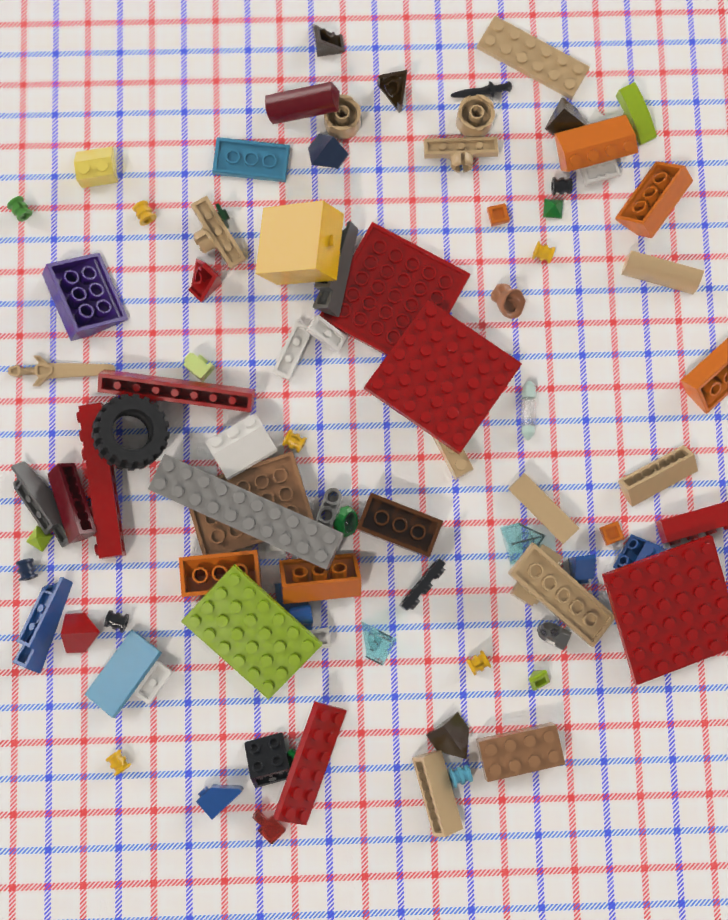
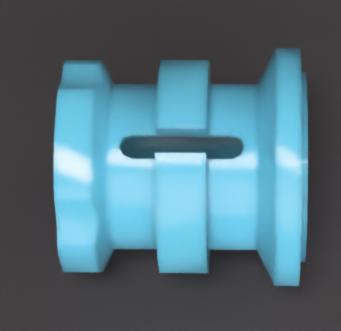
(460, 775)

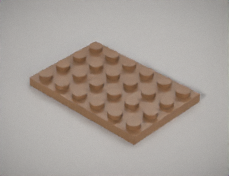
(272, 479)

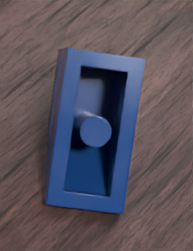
(582, 568)
(217, 797)

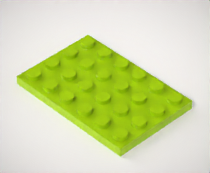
(251, 632)

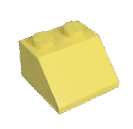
(95, 167)

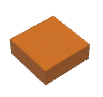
(498, 214)
(611, 533)

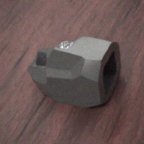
(554, 634)

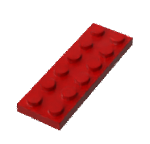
(309, 763)

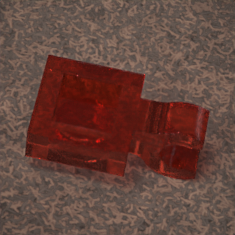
(270, 828)

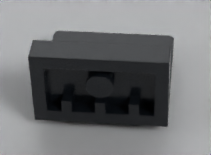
(267, 760)

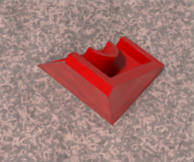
(204, 281)
(78, 633)

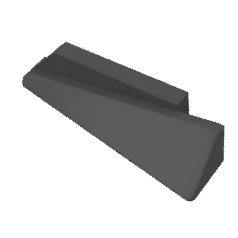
(332, 292)
(39, 501)

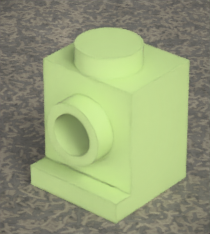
(198, 366)

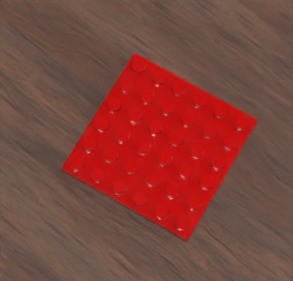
(390, 286)
(443, 376)
(670, 608)

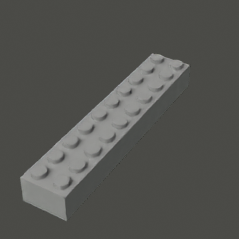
(246, 511)

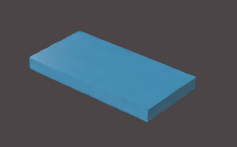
(251, 159)
(123, 673)

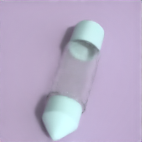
(528, 410)

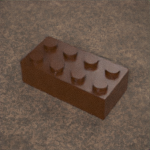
(399, 525)

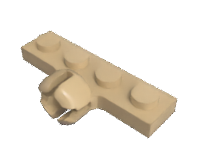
(460, 150)
(215, 234)

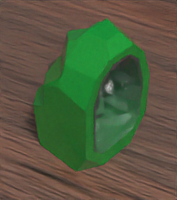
(346, 521)

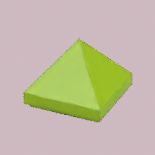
(39, 539)
(538, 679)

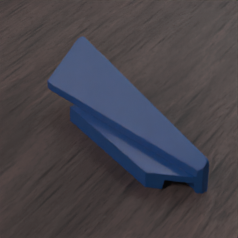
(42, 625)

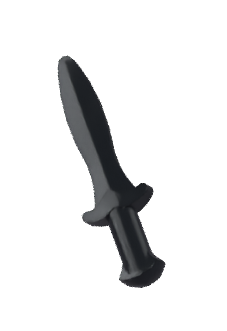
(490, 89)

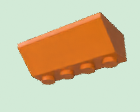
(595, 143)
(654, 198)
(709, 379)
(202, 572)
(308, 582)

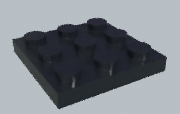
(423, 585)

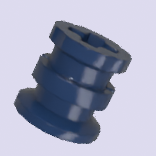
(26, 569)

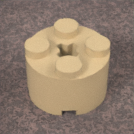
(475, 116)
(346, 121)

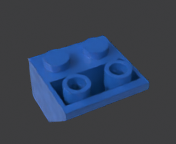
(635, 550)

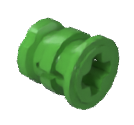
(19, 208)

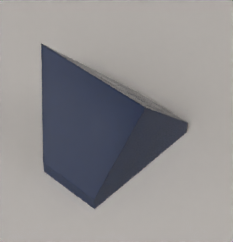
(327, 152)

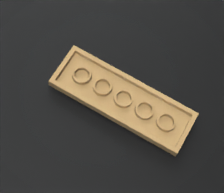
(533, 57)
(562, 594)

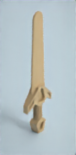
(58, 370)

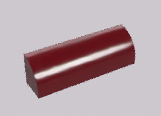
(302, 102)
(71, 502)

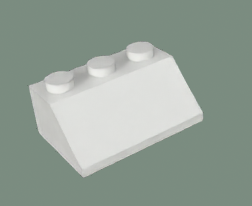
(241, 446)

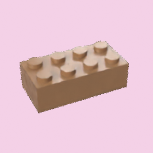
(520, 751)

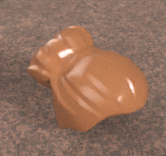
(508, 300)

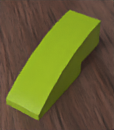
(636, 112)

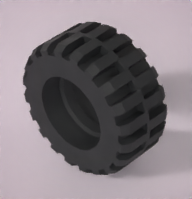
(147, 414)

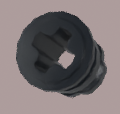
(561, 186)
(116, 621)

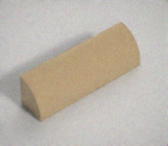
(662, 272)
(658, 475)
(543, 508)
(437, 793)

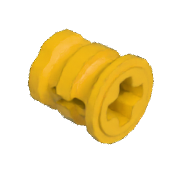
(144, 213)
(543, 252)
(294, 441)
(478, 662)
(118, 762)

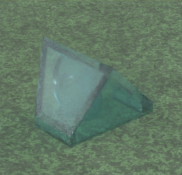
(518, 538)
(377, 643)

